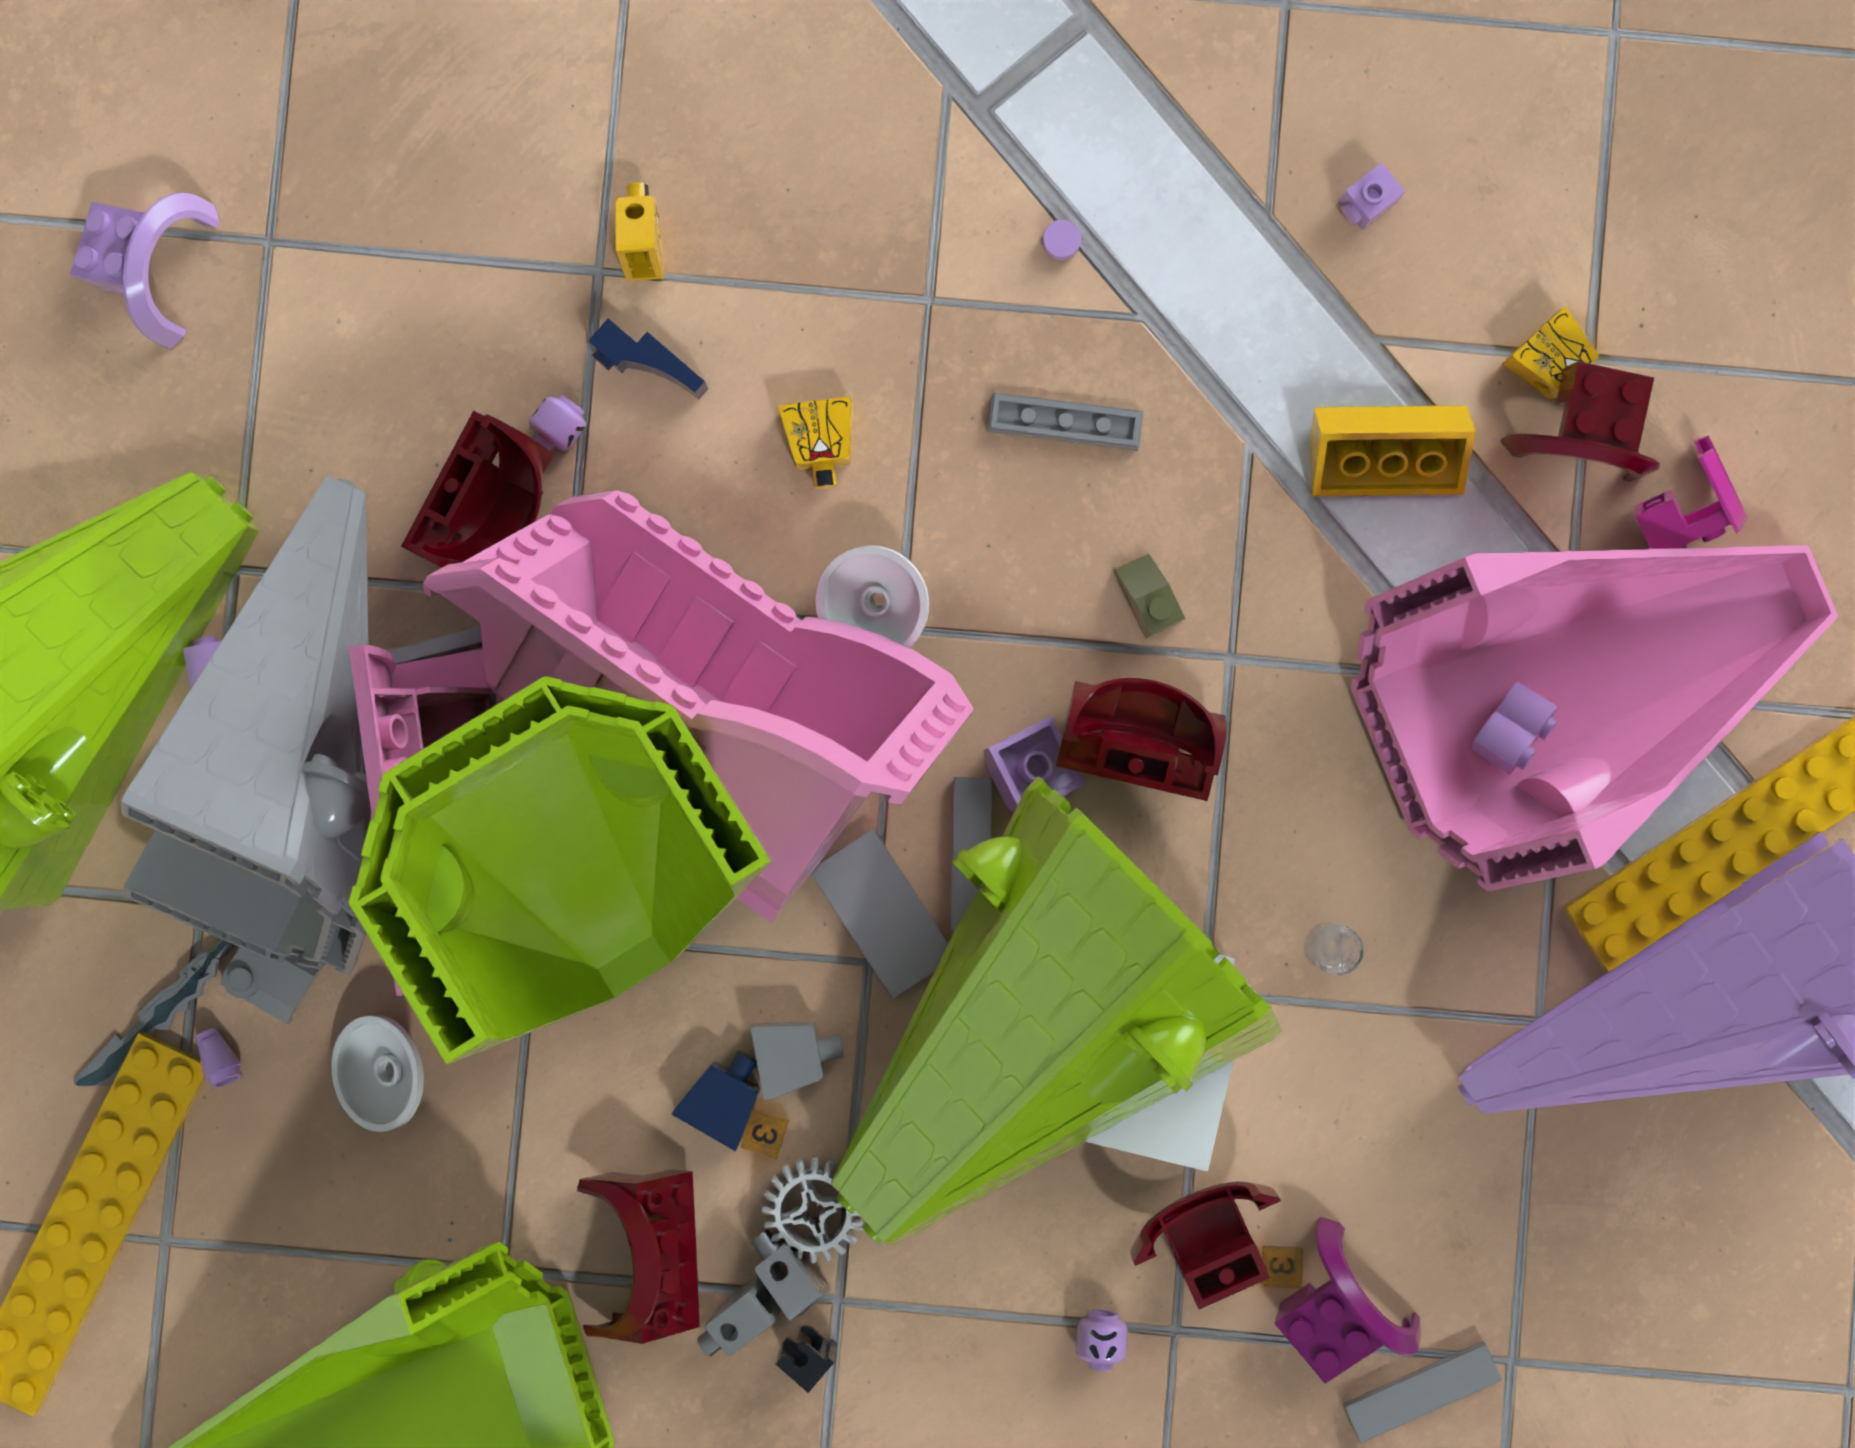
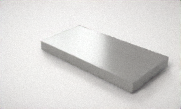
(882, 913)

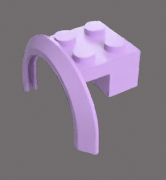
(118, 251)

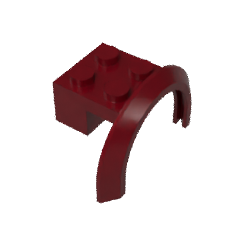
(1599, 420)
(1210, 1240)

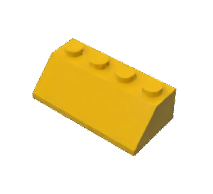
(1390, 450)

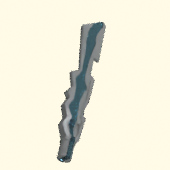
(155, 1015)

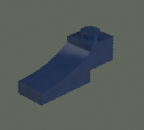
(619, 350)

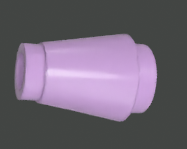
(217, 1059)

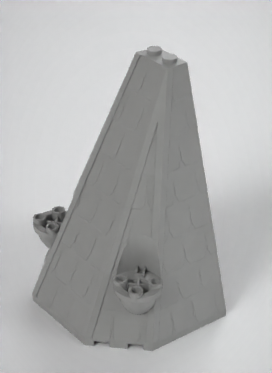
(264, 761)

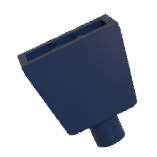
(722, 1101)

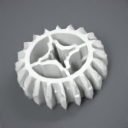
(798, 1215)

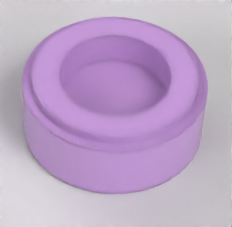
(1061, 239)

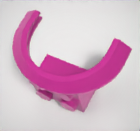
(1667, 526)

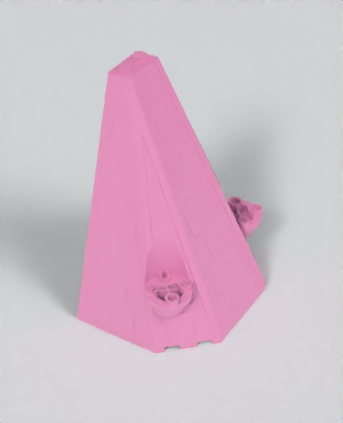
(1633, 648)

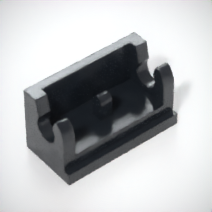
(804, 1361)

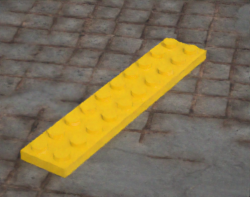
(1718, 850)
(92, 1216)

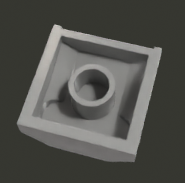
(267, 983)

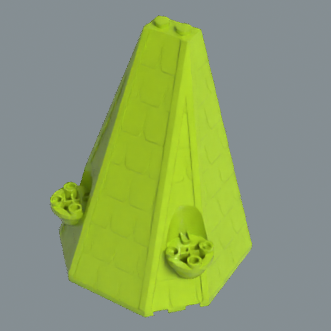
(91, 659)
(546, 861)
(1044, 1023)
(444, 1362)

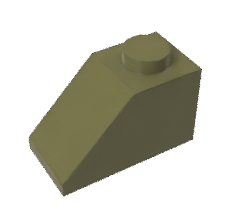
(1149, 595)

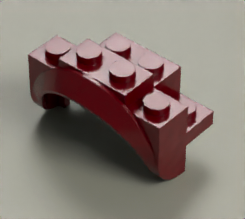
(478, 496)
(1142, 736)

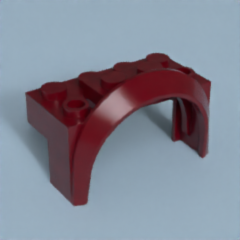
(662, 1241)

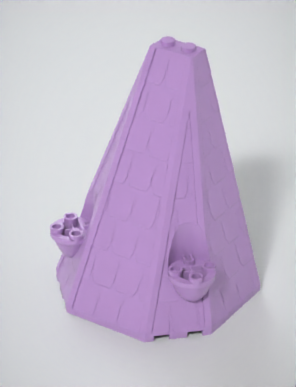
(1721, 1002)

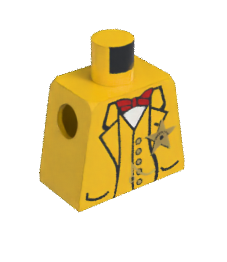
(638, 234)
(1549, 350)
(819, 436)

